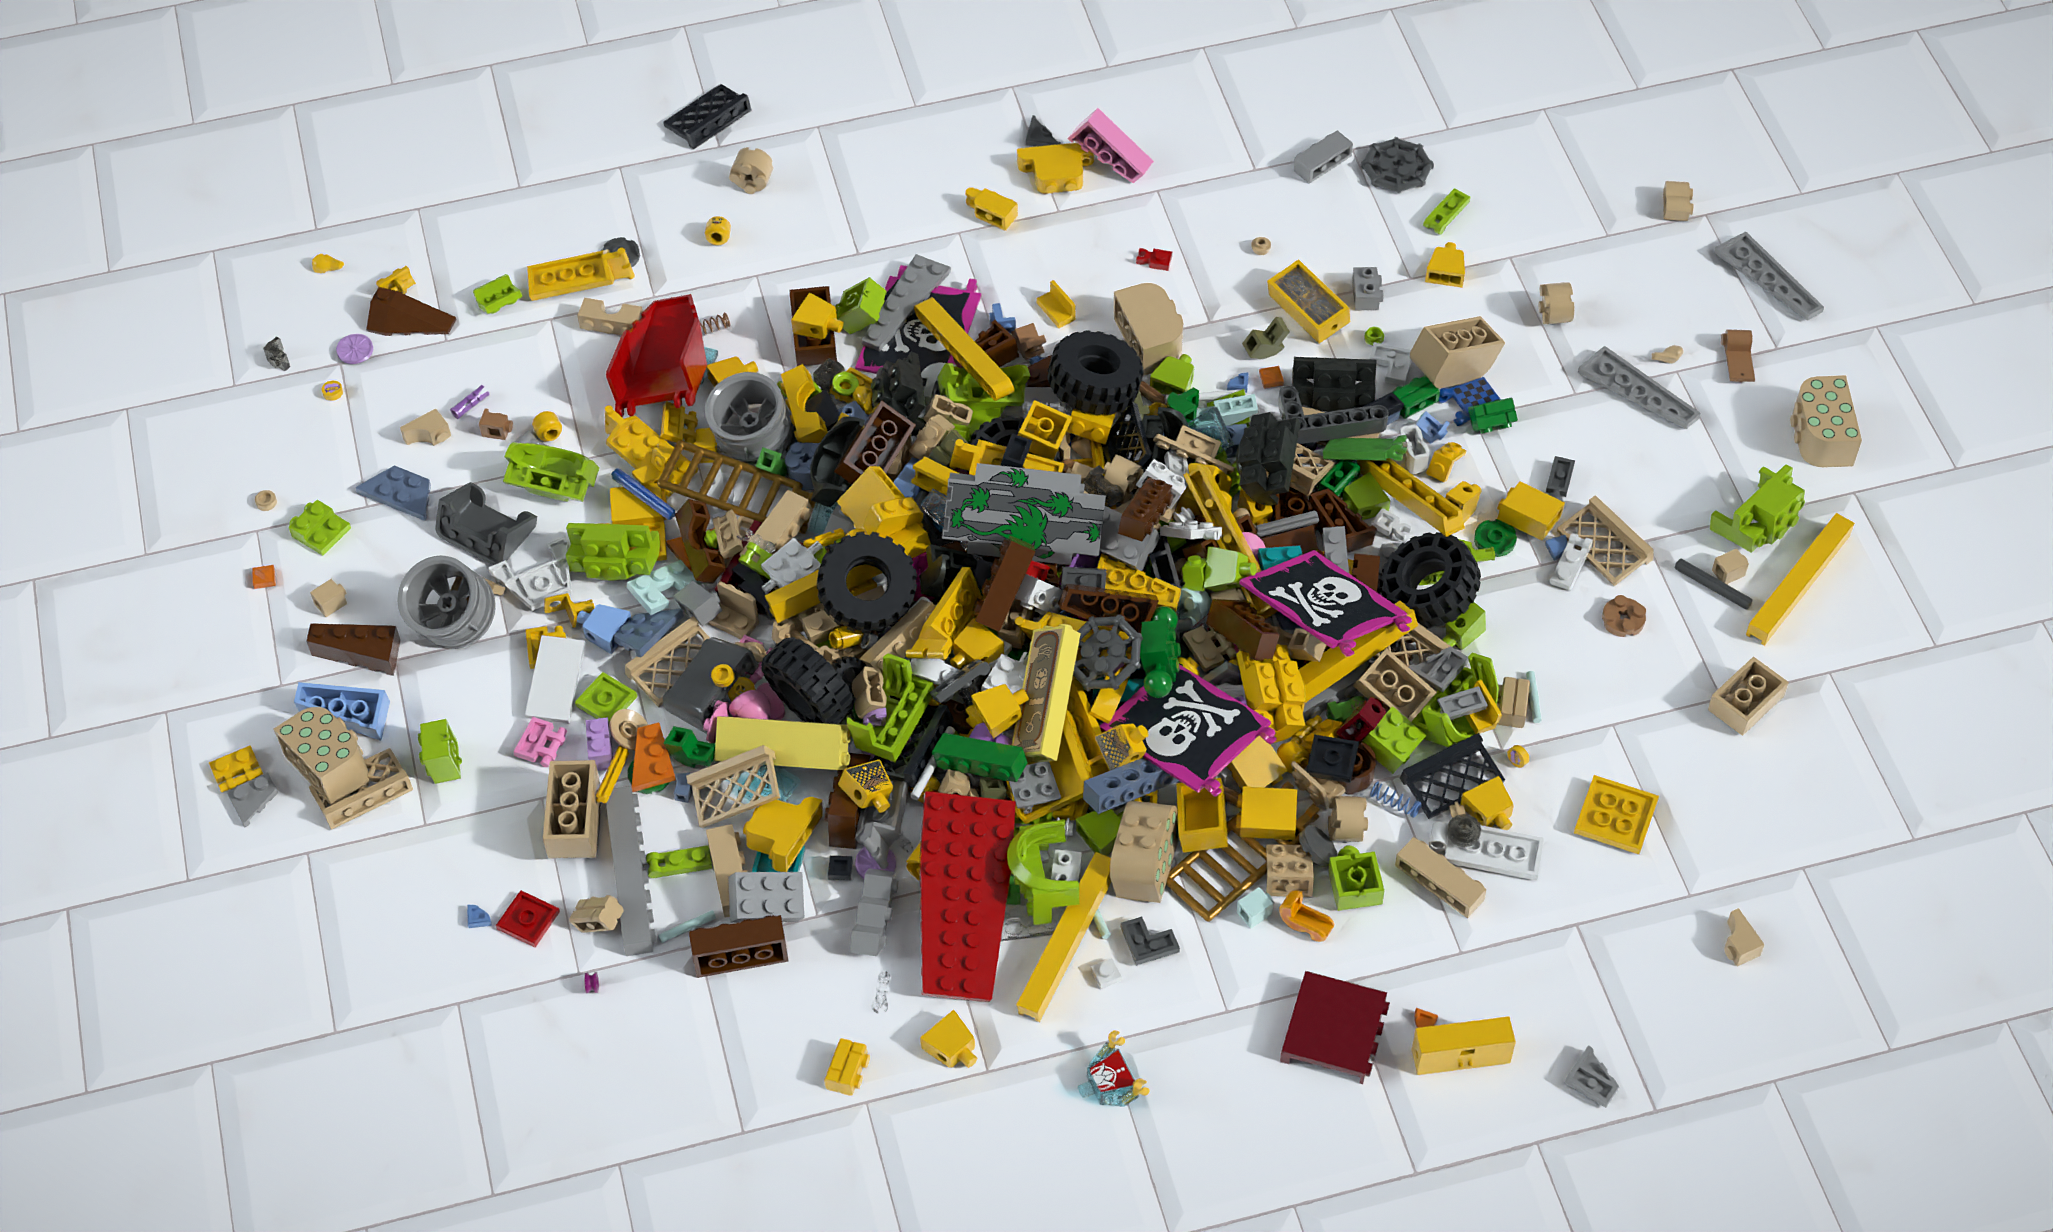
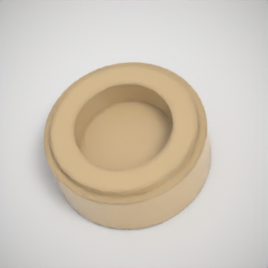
(265, 500)

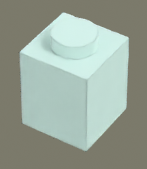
(1255, 907)

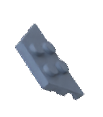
(399, 490)
(646, 630)

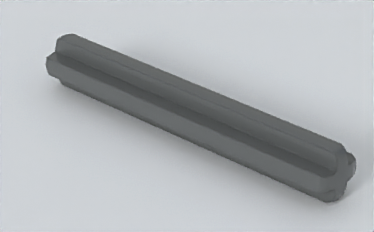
(1713, 583)

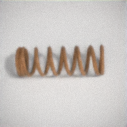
(725, 319)

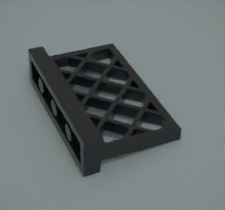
(712, 122)
(1114, 442)
(924, 746)
(1439, 762)

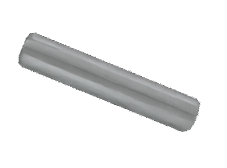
(1287, 524)

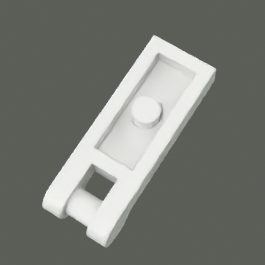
(1571, 562)

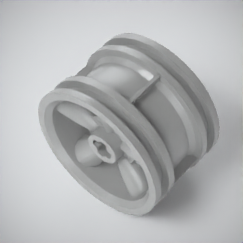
(753, 431)
(461, 622)

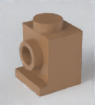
(495, 425)

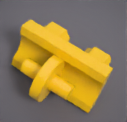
(399, 280)

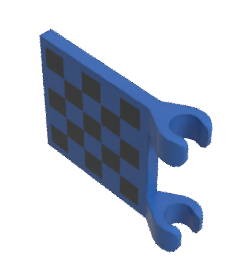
(1468, 395)

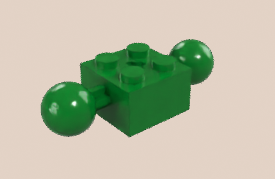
(1160, 652)

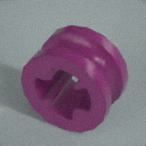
(591, 983)

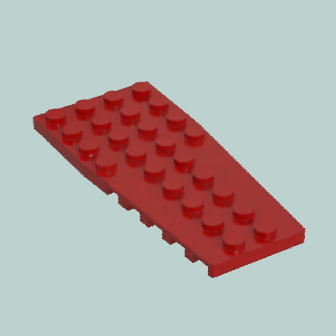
(963, 892)

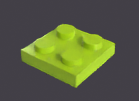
(605, 697)

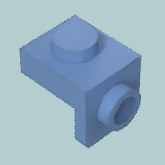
(996, 314)
(1431, 428)

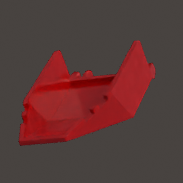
(659, 357)

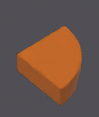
(1424, 1018)

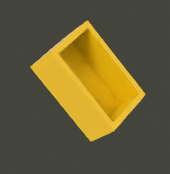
(1201, 818)

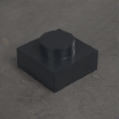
(840, 867)

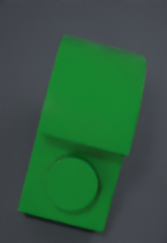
(1185, 403)
(687, 749)

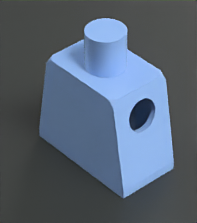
(602, 625)

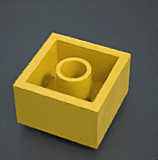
(1045, 428)

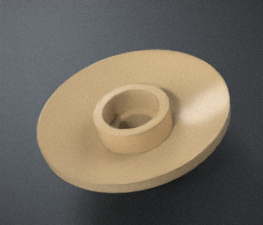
(624, 727)

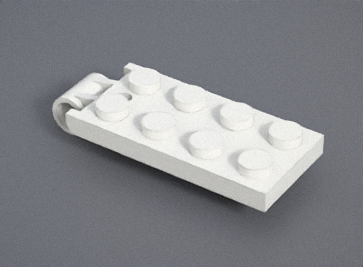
(1495, 851)

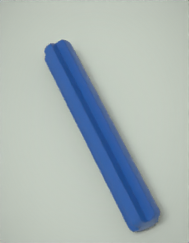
(643, 494)

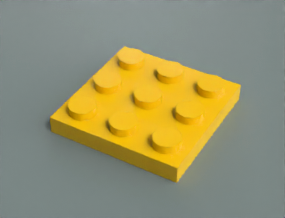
(1616, 814)

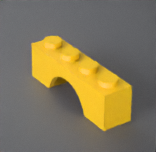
(798, 387)

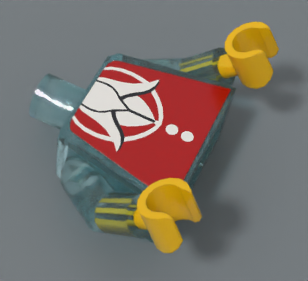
(1111, 1077)

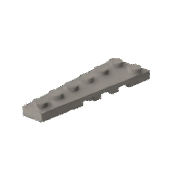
(1758, 265)
(912, 288)
(1626, 380)

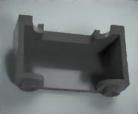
(479, 528)
(695, 693)

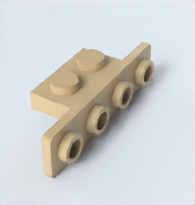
(1196, 446)

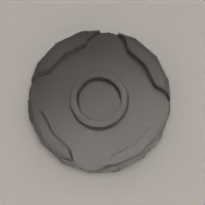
(630, 247)
(1318, 845)

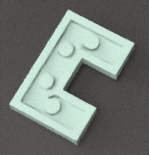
(648, 588)

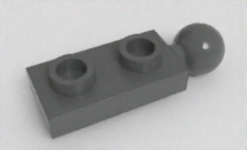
(1560, 477)

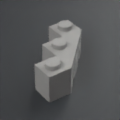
(874, 912)

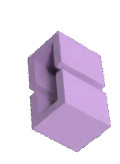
(599, 742)

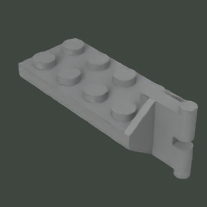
(880, 830)

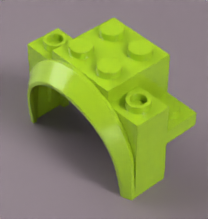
(1772, 506)

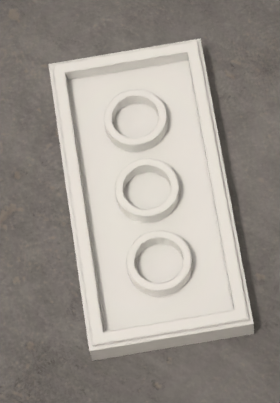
(555, 679)

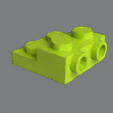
(318, 527)

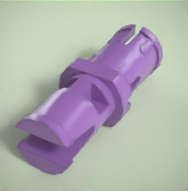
(472, 400)

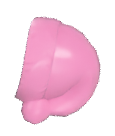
(751, 705)

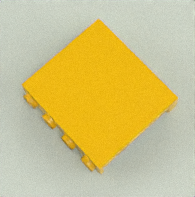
(1069, 772)

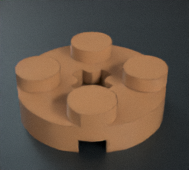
(1626, 606)

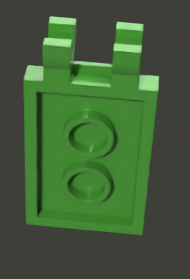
(1365, 448)

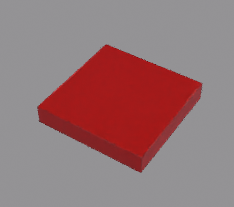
(527, 918)

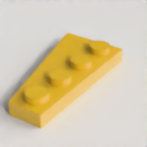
(1126, 579)

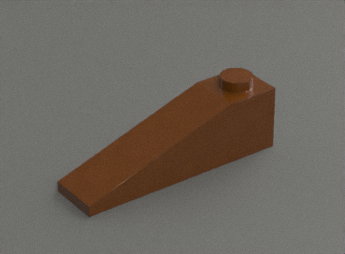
(399, 313)

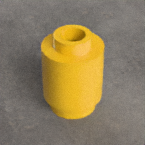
(843, 638)

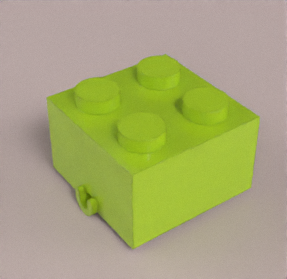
(860, 305)
(1394, 740)
(439, 751)
(1356, 880)

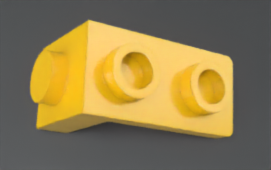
(706, 440)
(1443, 460)

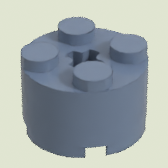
(799, 461)

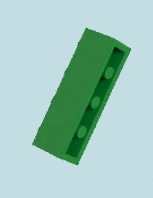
(980, 757)

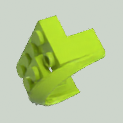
(901, 715)
(1438, 725)
(1028, 871)

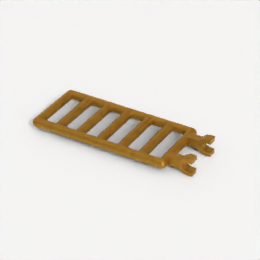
(739, 466)
(1239, 888)

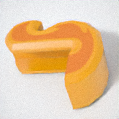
(1304, 918)

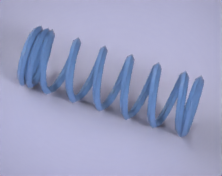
(1414, 810)

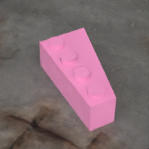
(1111, 146)

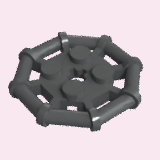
(1392, 177)
(1116, 653)

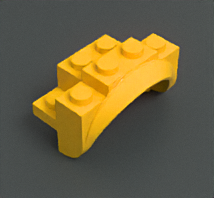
(1274, 686)

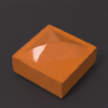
(1271, 377)
(264, 576)

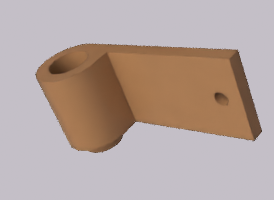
(1738, 354)

